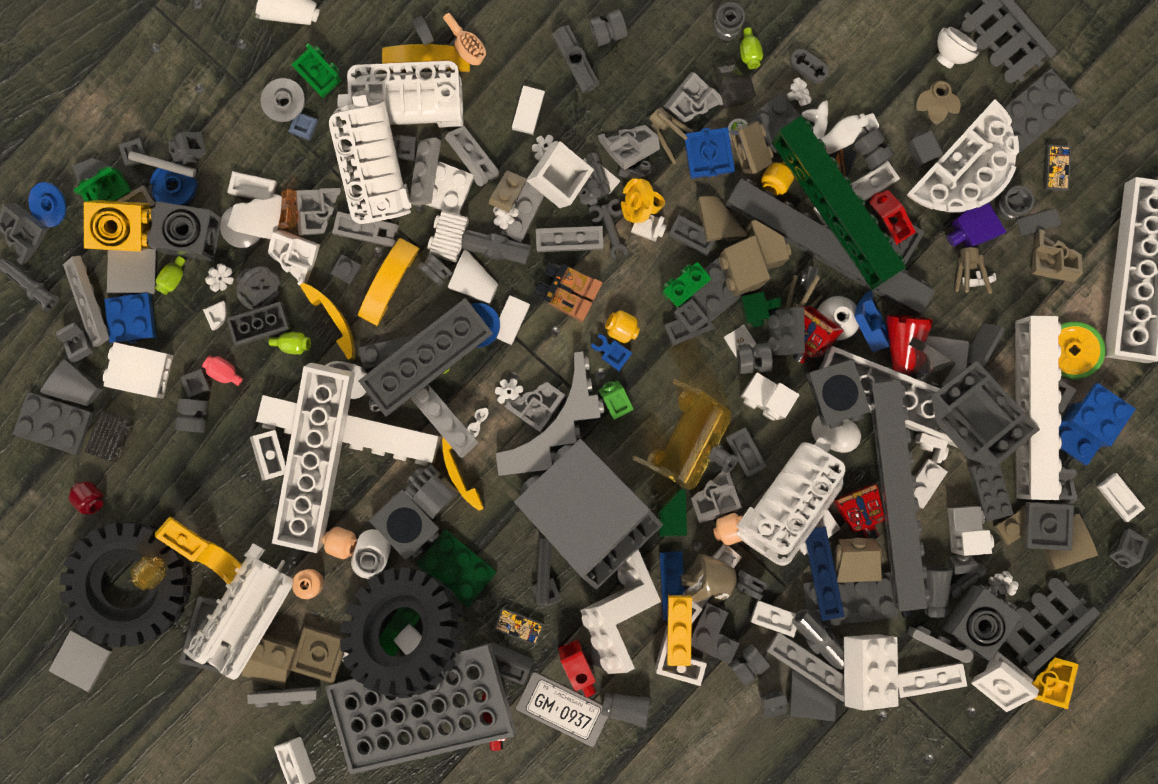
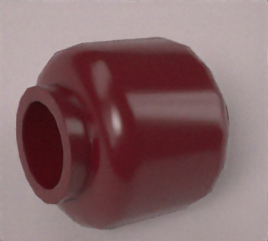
(86, 497)

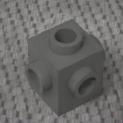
(187, 147)

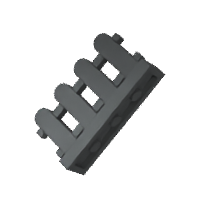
(1027, 33)
(1058, 622)

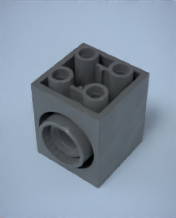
(184, 231)
(993, 615)

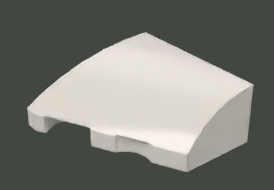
(257, 217)
(294, 254)

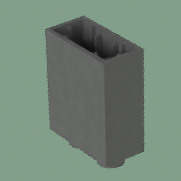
(587, 513)

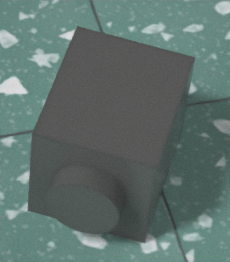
(924, 148)

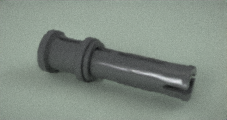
(35, 290)

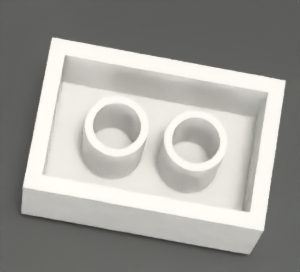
(871, 671)

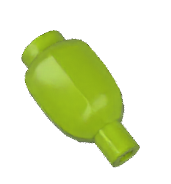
(751, 49)
(170, 276)
(291, 342)

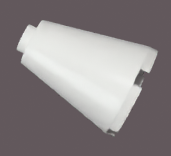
(288, 11)

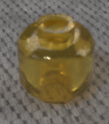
(148, 572)

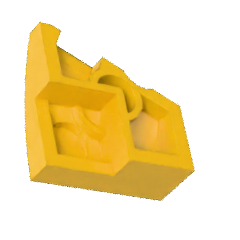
(1056, 683)

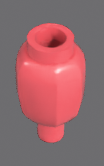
(221, 370)

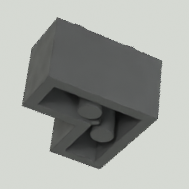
(707, 634)

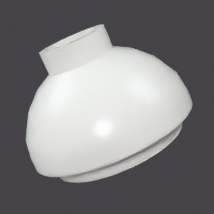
(955, 47)
(836, 305)

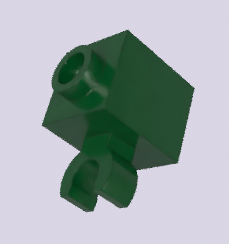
(756, 308)

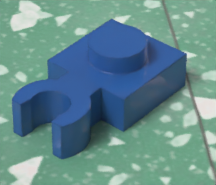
(614, 354)

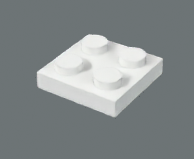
(450, 188)

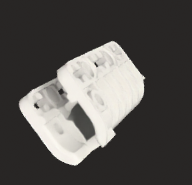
(410, 95)
(374, 157)
(788, 501)
(241, 615)

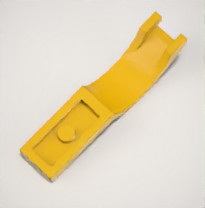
(198, 549)

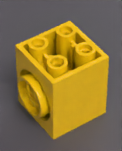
(132, 222)

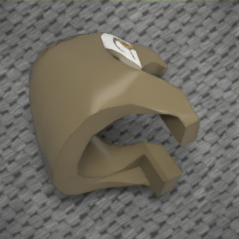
(718, 579)

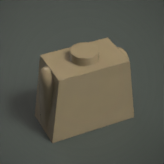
(858, 560)

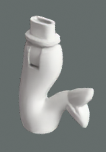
(844, 132)

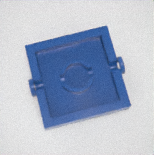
(709, 153)
(130, 318)

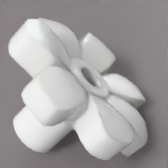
(799, 92)
(540, 147)
(504, 218)
(219, 277)
(502, 391)
(1003, 583)

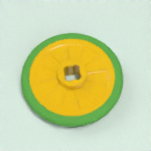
(1090, 346)

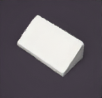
(295, 762)

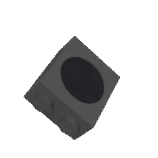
(838, 394)
(405, 525)

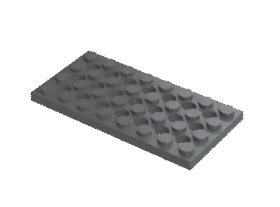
(439, 741)

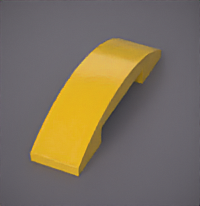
(422, 53)
(387, 280)
(346, 342)
(471, 496)

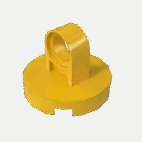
(640, 200)

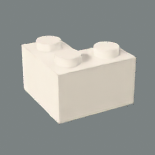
(772, 398)
(967, 533)
(690, 674)

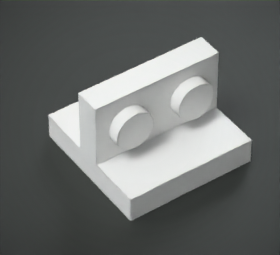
(1005, 683)

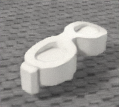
(979, 282)
(480, 415)

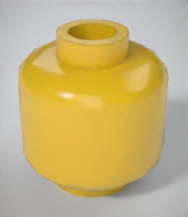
(777, 178)
(622, 326)

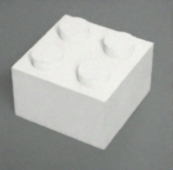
(560, 175)

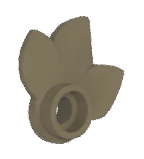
(938, 106)

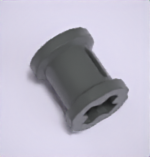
(723, 458)

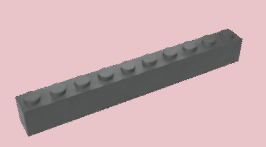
(822, 244)
(898, 495)

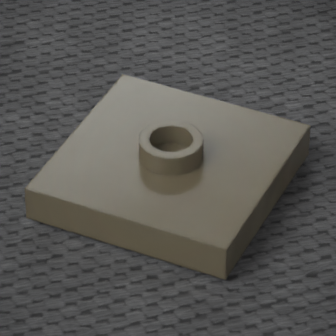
(318, 654)

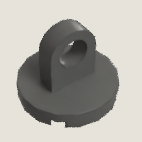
(257, 287)

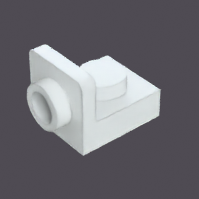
(650, 228)
(929, 443)

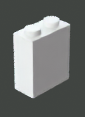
(137, 370)

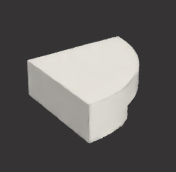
(216, 314)

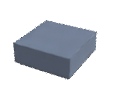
(303, 126)

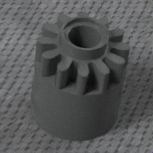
(430, 490)

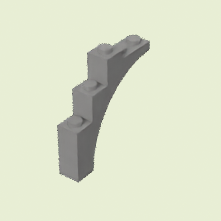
(579, 406)

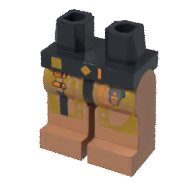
(561, 291)

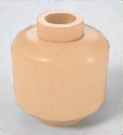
(727, 530)
(339, 542)
(310, 577)

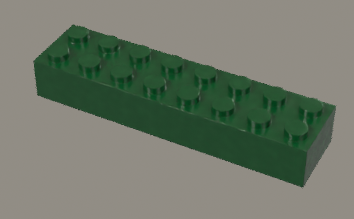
(837, 202)

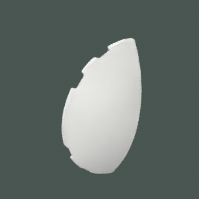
(974, 167)

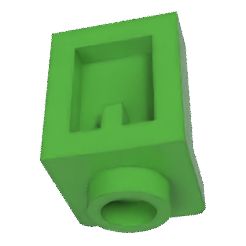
(615, 399)

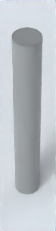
(163, 164)

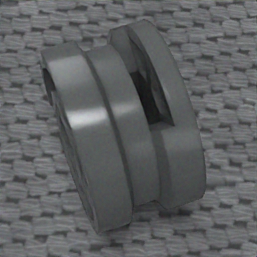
(435, 270)
(750, 585)

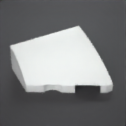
(473, 280)

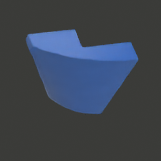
(871, 323)

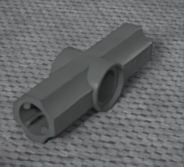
(569, 47)
(496, 247)
(820, 638)

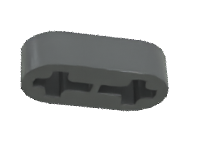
(422, 30)
(812, 62)

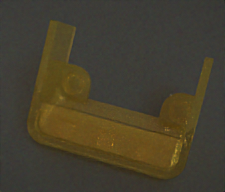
(692, 440)

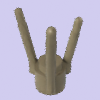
(663, 120)
(969, 260)
(806, 296)

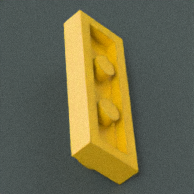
(679, 630)

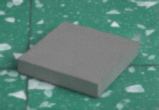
(80, 660)

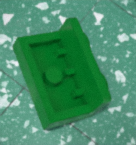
(316, 71)
(106, 185)
(686, 285)

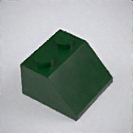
(673, 515)

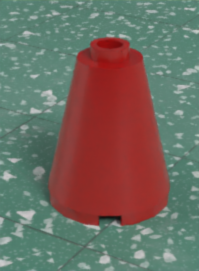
(901, 332)

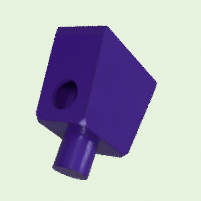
(976, 227)

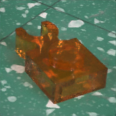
(289, 213)

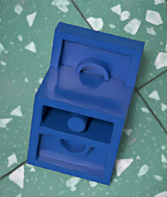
(1093, 423)

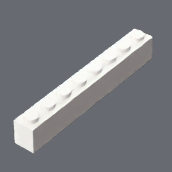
(359, 433)

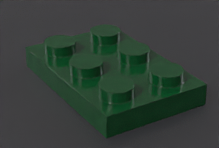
(457, 567)

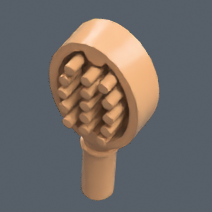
(466, 43)

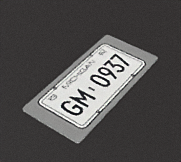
(562, 709)

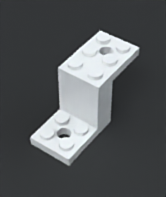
(607, 613)

